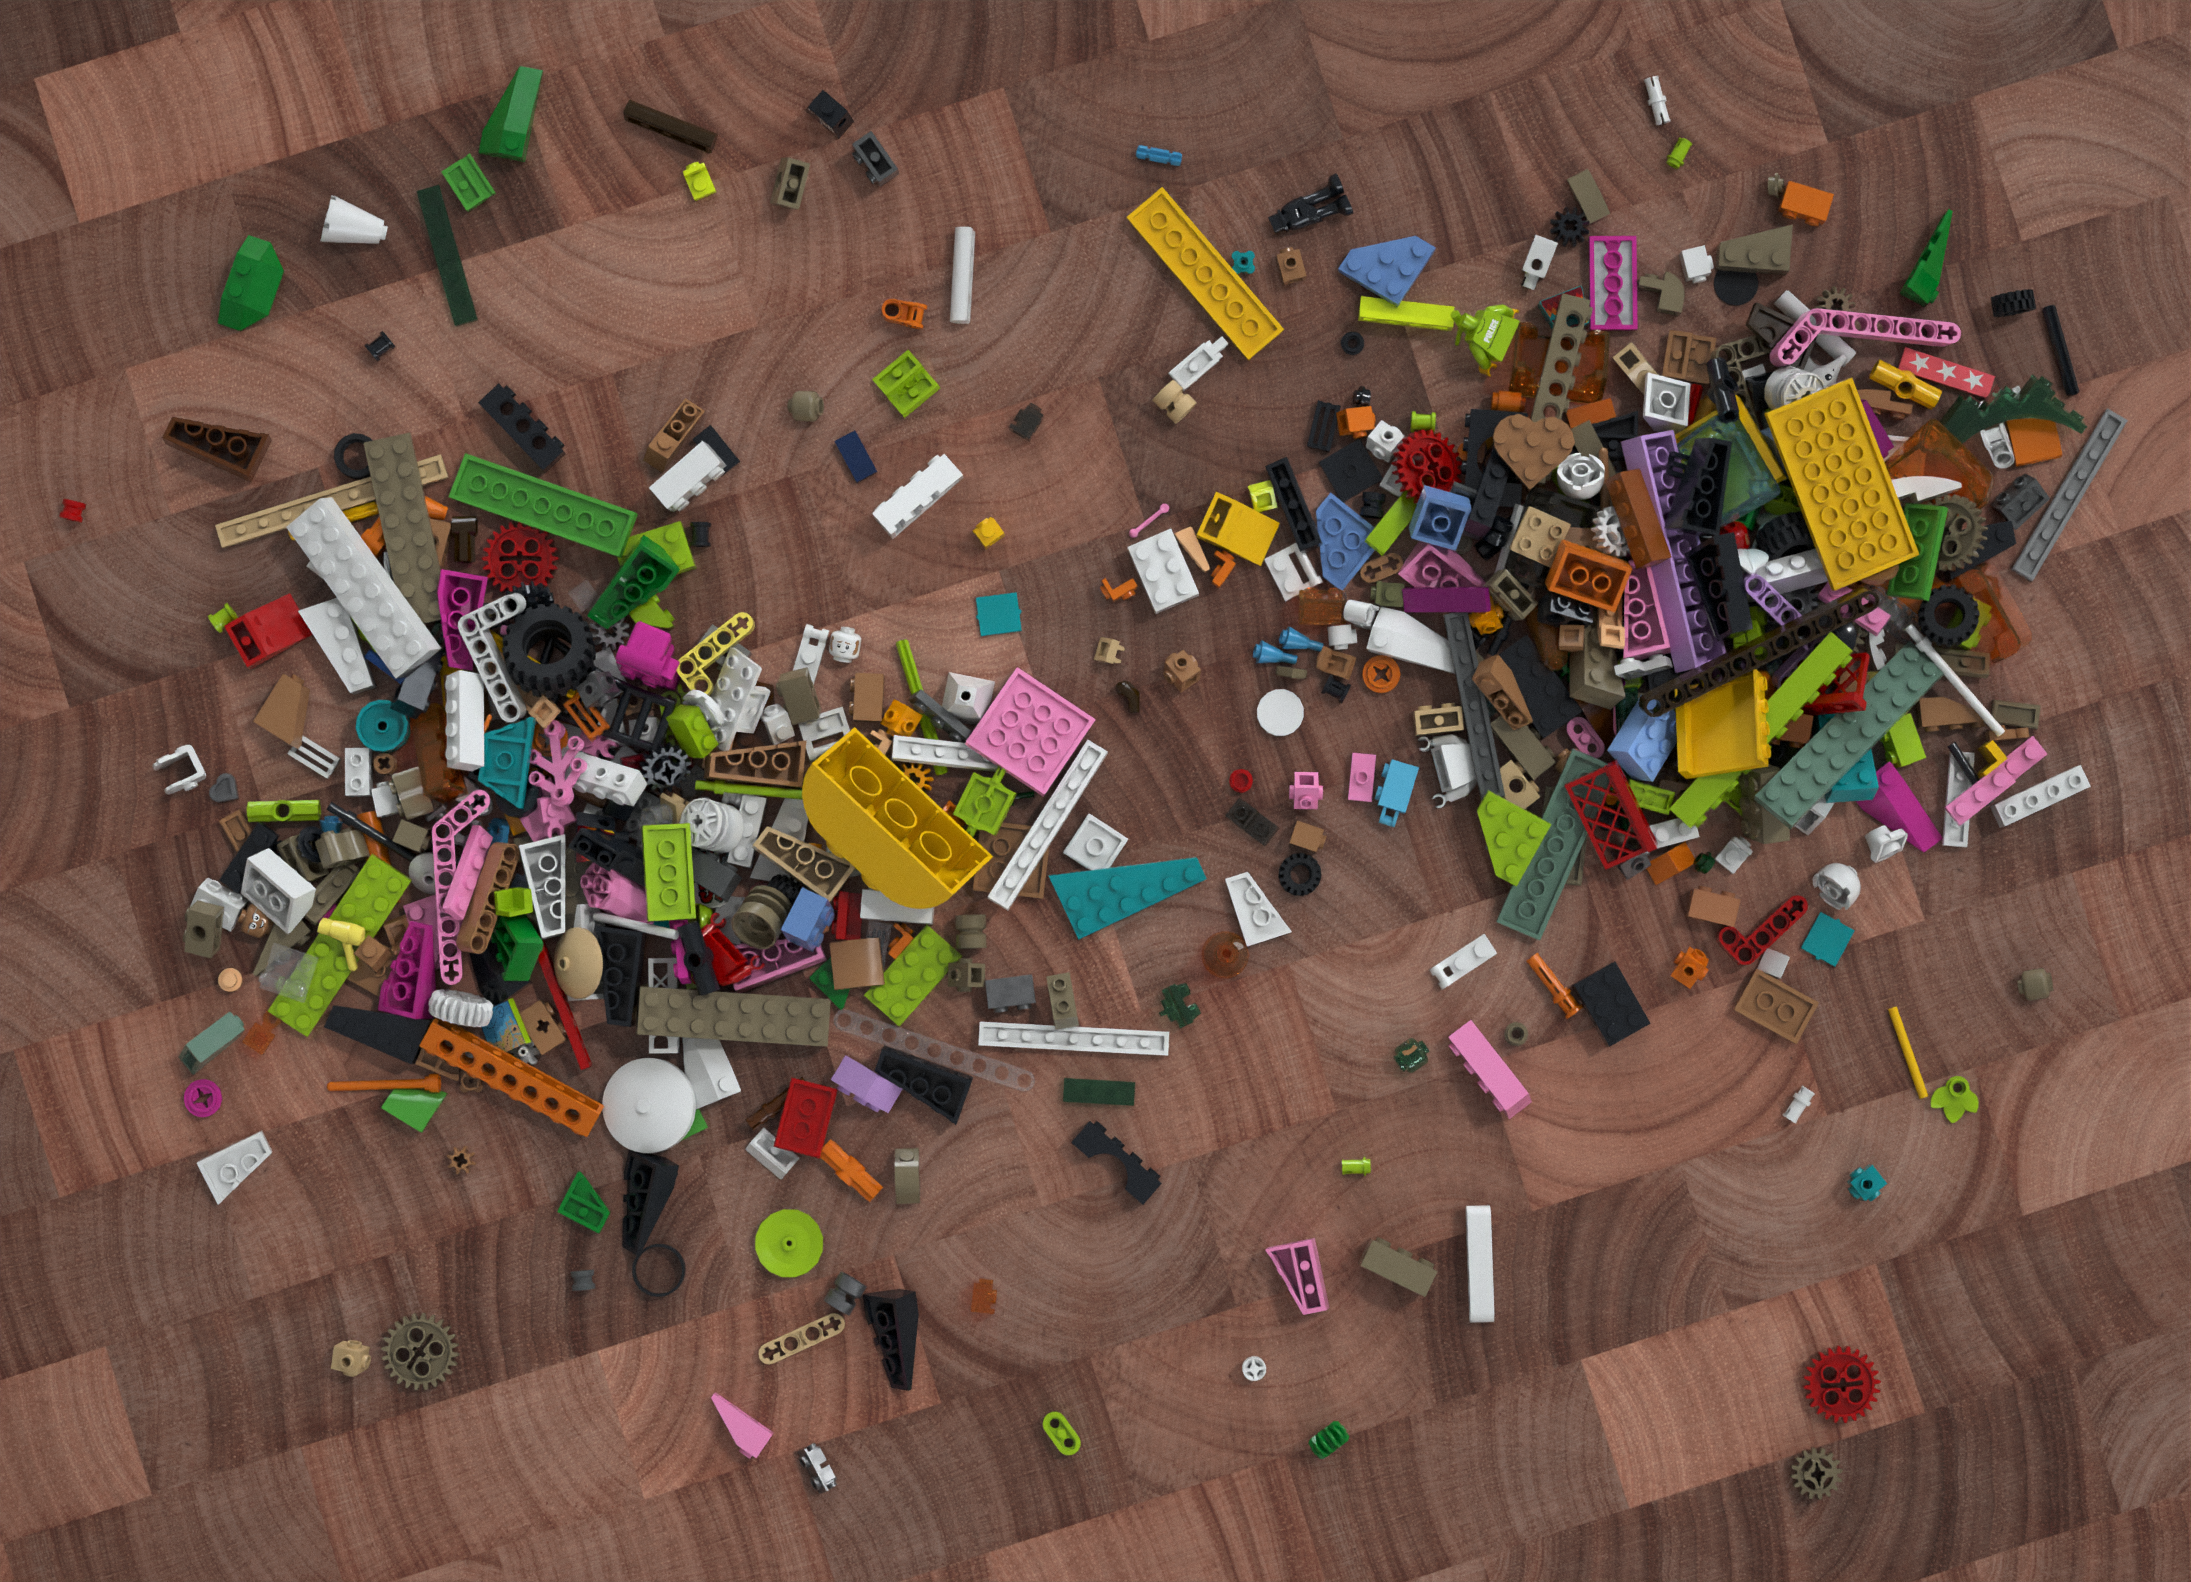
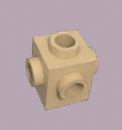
(350, 1357)

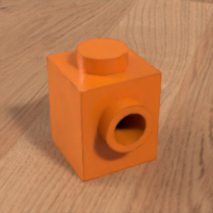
(1356, 421)

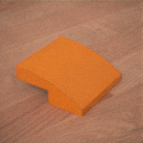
(2033, 440)

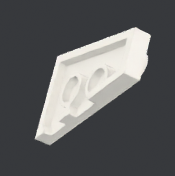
(1254, 912)
(231, 1165)

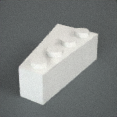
(917, 496)
(340, 643)
(545, 877)

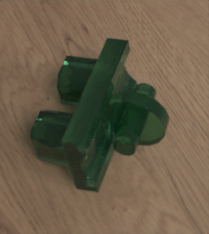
(1175, 1006)

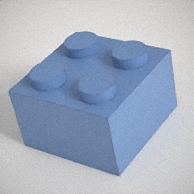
(1439, 517)
(808, 920)

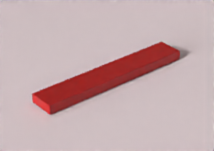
(564, 1009)

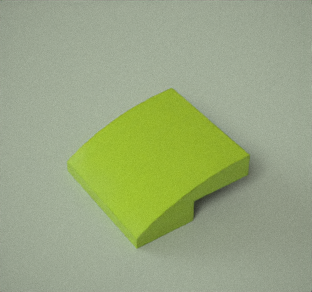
(906, 383)

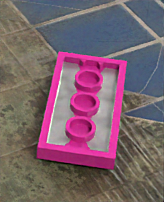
(1613, 283)

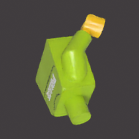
(1489, 334)

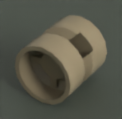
(970, 931)

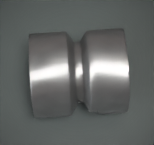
(845, 1293)

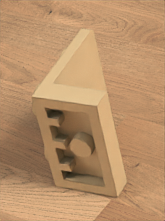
(1539, 536)

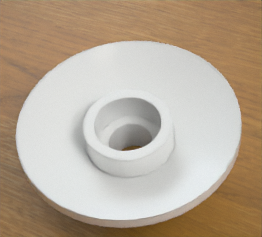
(422, 867)

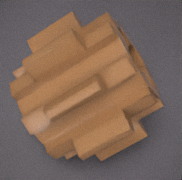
(468, 1156)

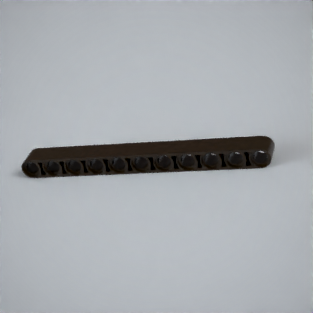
(1770, 651)

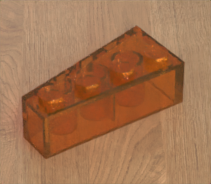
(431, 744)

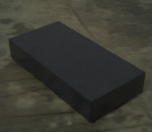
(712, 438)

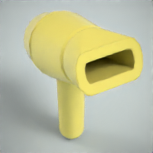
(347, 933)

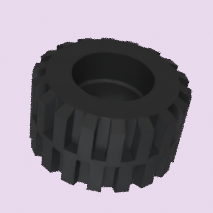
(1785, 536)
(1942, 635)

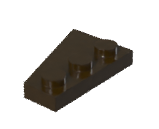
(1771, 327)

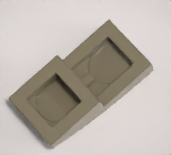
(1588, 196)

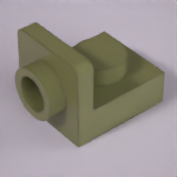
(1387, 594)

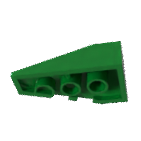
(639, 578)

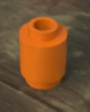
(1507, 401)

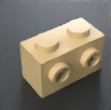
(1438, 721)

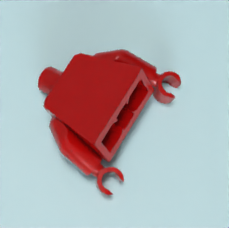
(728, 961)

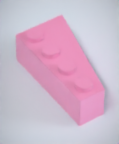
(1490, 1069)

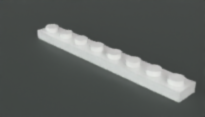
(1047, 825)
(1074, 1038)

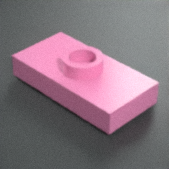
(1361, 777)

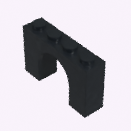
(1481, 427)

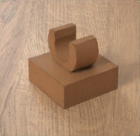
(1571, 638)

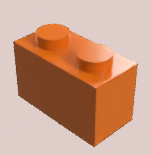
(1805, 203)

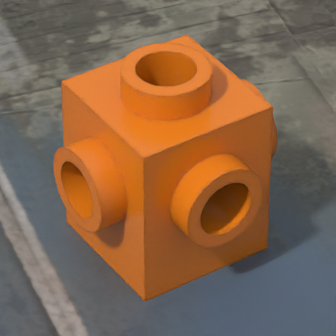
(1690, 967)

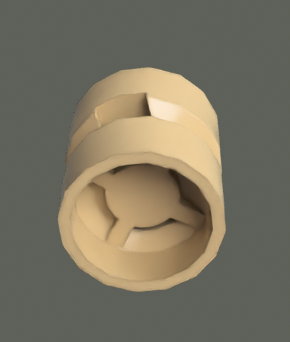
(1174, 401)

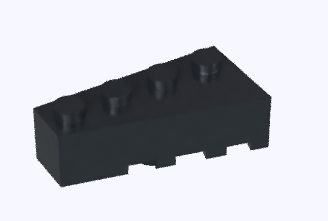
(621, 972)

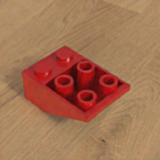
(268, 631)

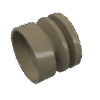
(761, 917)

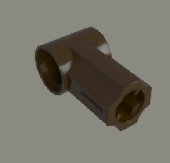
(464, 533)

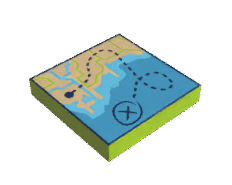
(506, 1027)

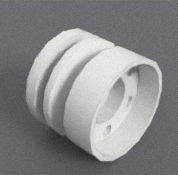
(1789, 385)
(713, 825)

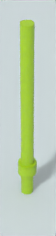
(720, 787)

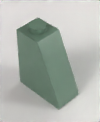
(211, 1042)

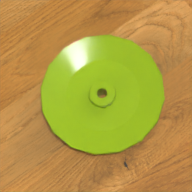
(777, 1254)

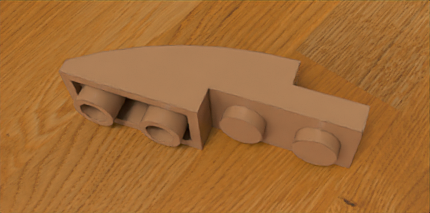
(1880, 402)

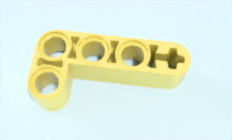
(717, 651)

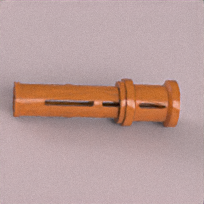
(1559, 997)

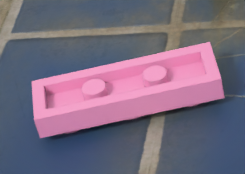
(1872, 622)

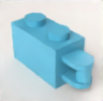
(1395, 790)

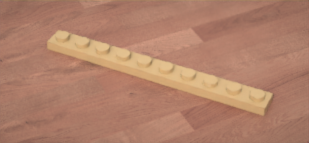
(346, 497)

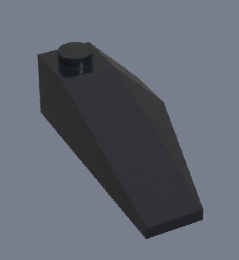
(489, 976)
(648, 1189)
(895, 1323)

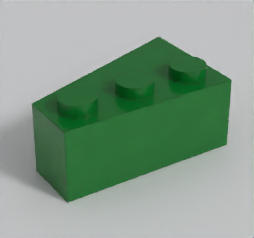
(517, 946)

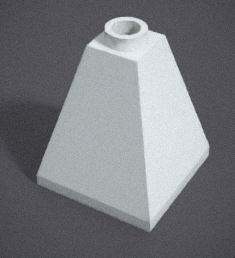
(969, 710)

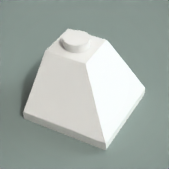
(1666, 403)

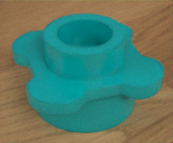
(1243, 268)

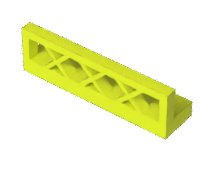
(1406, 314)

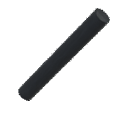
(1964, 764)

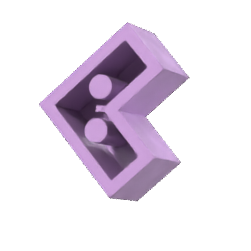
(867, 1086)

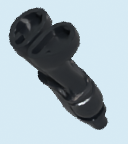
(1302, 213)

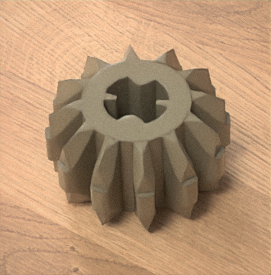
(1828, 299)

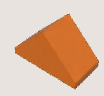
(1670, 863)

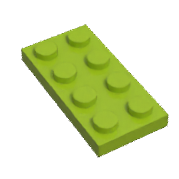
(668, 872)
(913, 975)

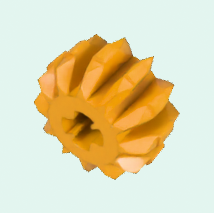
(919, 774)

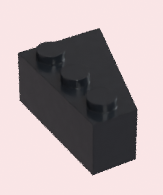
(1615, 431)

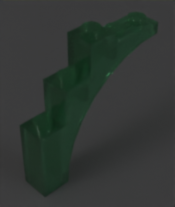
(2033, 401)

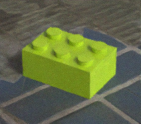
(672, 540)

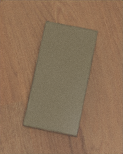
(2016, 714)

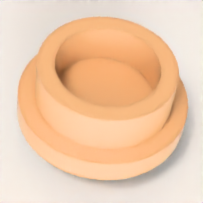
(230, 979)

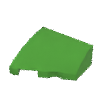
(414, 1106)

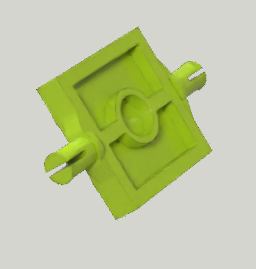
(985, 803)

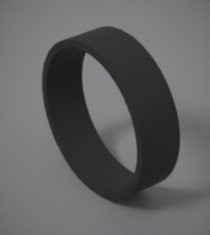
(658, 1294)

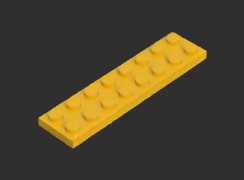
(1205, 273)

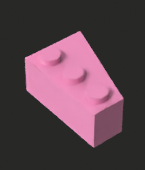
(1302, 1273)

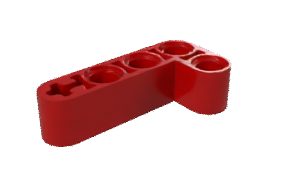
(1766, 927)

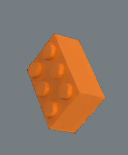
(1588, 575)

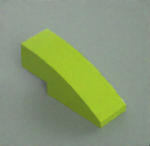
(1392, 524)

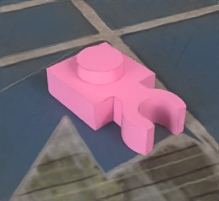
(597, 746)
(551, 814)

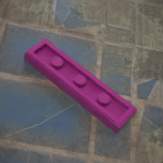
(1446, 599)

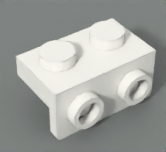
(215, 893)

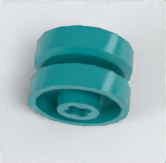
(387, 740)

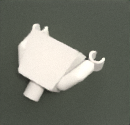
(1453, 766)

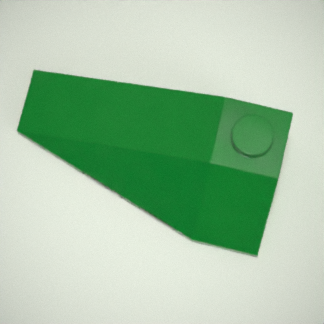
(511, 122)
(1927, 272)

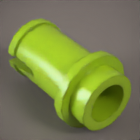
(1679, 152)
(1359, 1166)

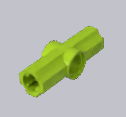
(269, 811)

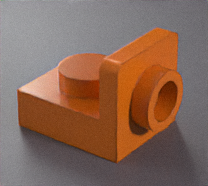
(1222, 572)
(898, 945)

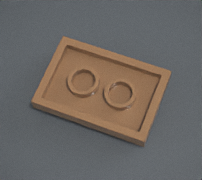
(1776, 1006)

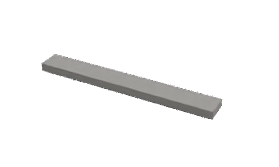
(2069, 495)

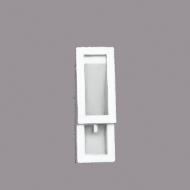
(1924, 488)

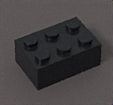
(1611, 1004)

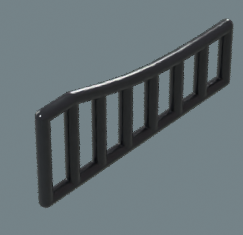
(628, 690)

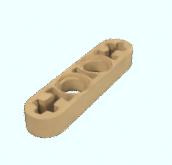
(803, 1341)

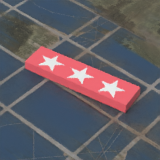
(1946, 373)

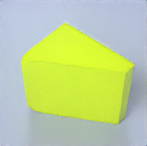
(1262, 496)

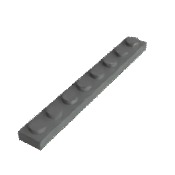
(1473, 704)

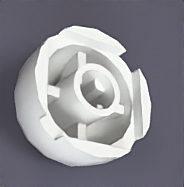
(1580, 476)
(1838, 884)

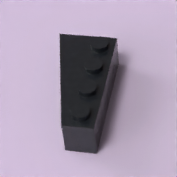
(1702, 489)
(1721, 585)
(382, 1031)
(926, 1081)

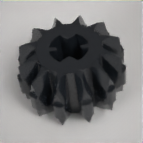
(1568, 219)

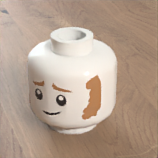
(845, 645)

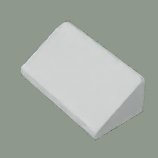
(773, 1158)

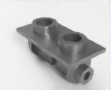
(820, 1477)

